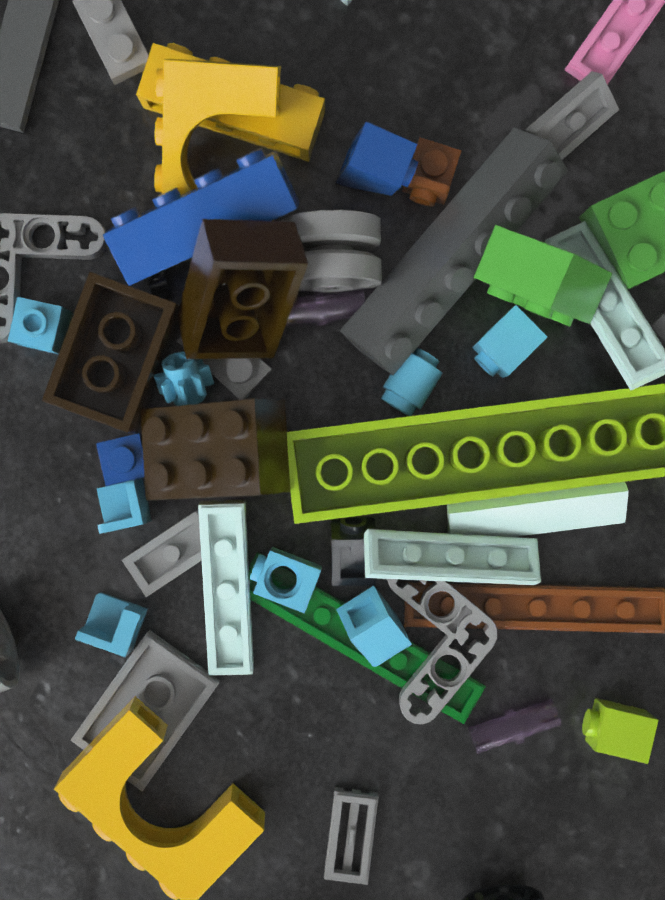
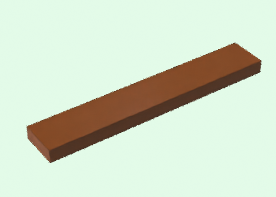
(551, 607)

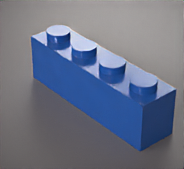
(169, 231)

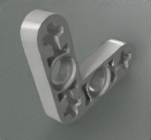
(21, 245)
(454, 627)

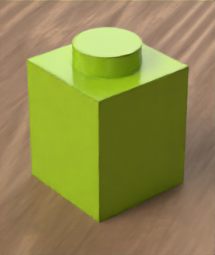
(620, 730)

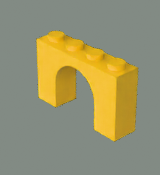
(198, 91)
(180, 858)

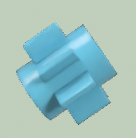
(183, 379)

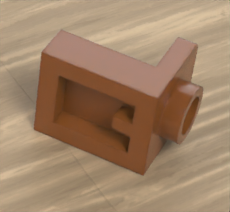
(433, 172)

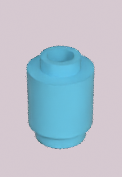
(412, 382)

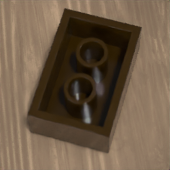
(240, 288)
(112, 353)
(215, 449)

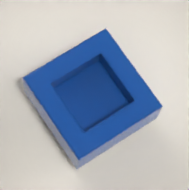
(121, 459)

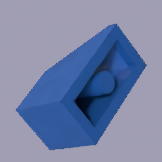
(378, 161)

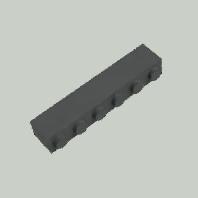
(451, 248)

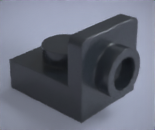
(348, 551)

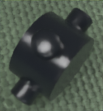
(160, 285)

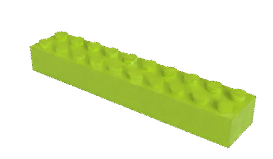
(477, 453)

